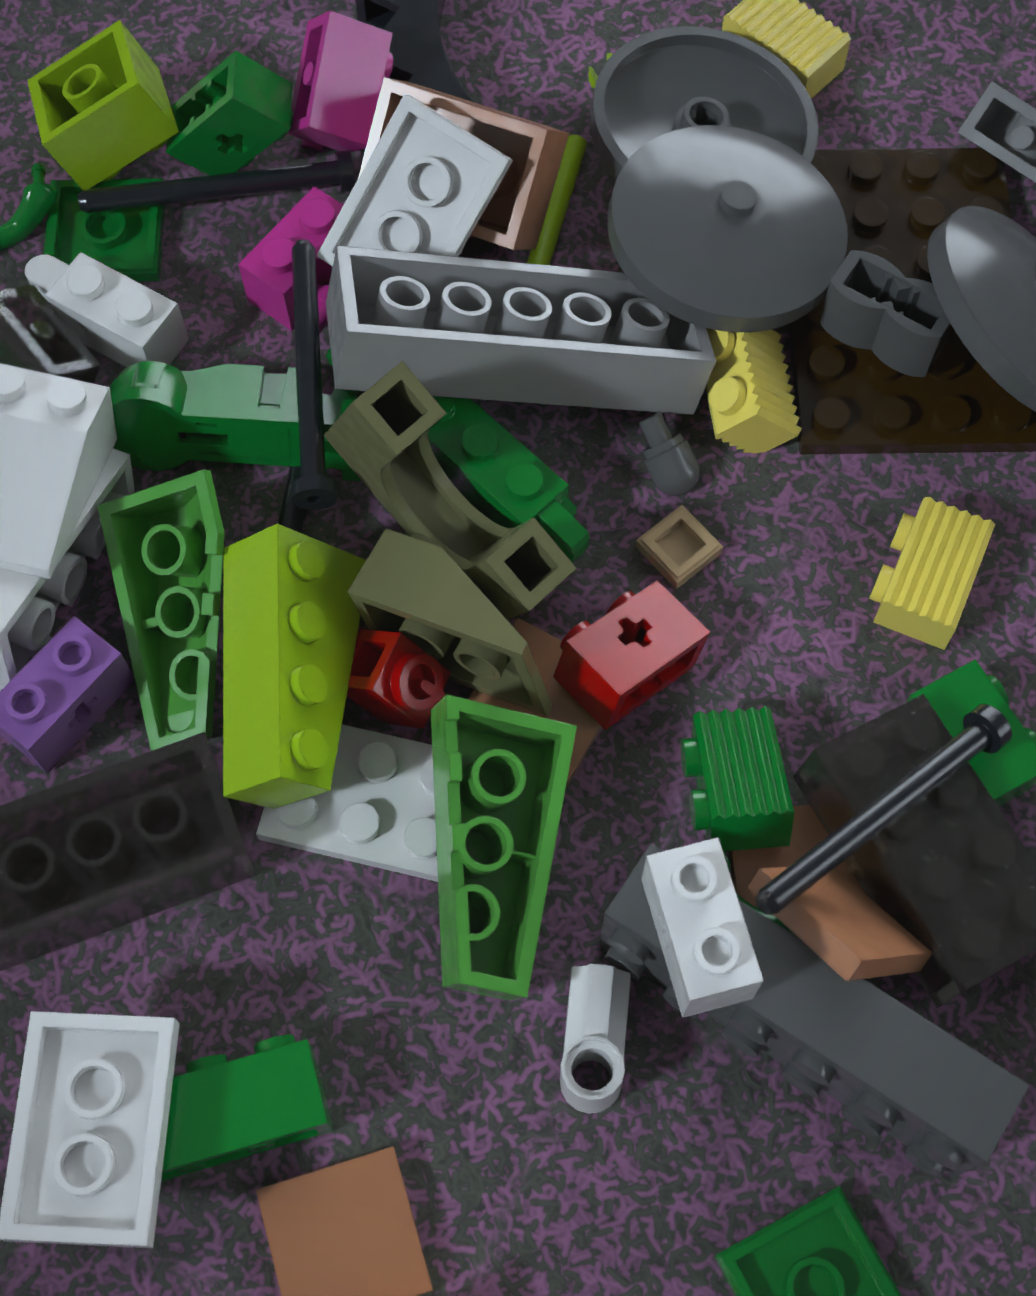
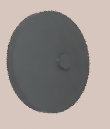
(696, 79)
(726, 228)
(988, 291)

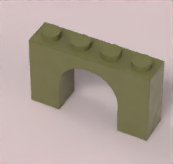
(390, 451)

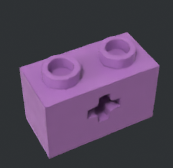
(62, 693)

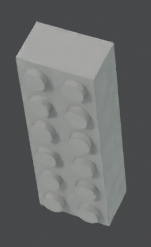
(511, 332)

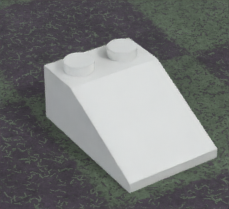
(50, 458)

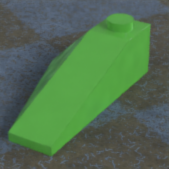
(168, 582)

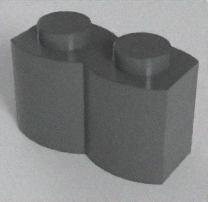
(883, 311)

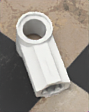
(595, 1033)

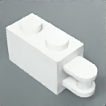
(110, 309)

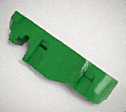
(215, 416)

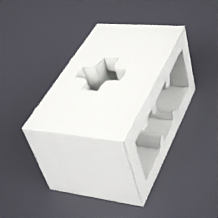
(701, 927)

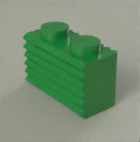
(738, 779)

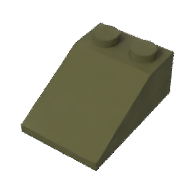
(427, 597)

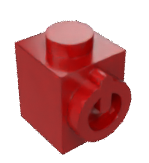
(395, 678)

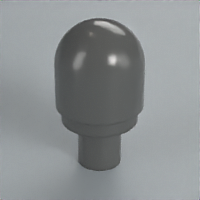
(669, 458)

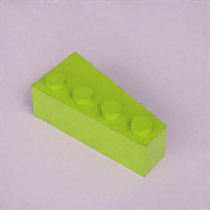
(285, 664)

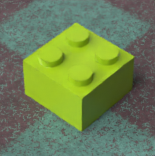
(101, 106)

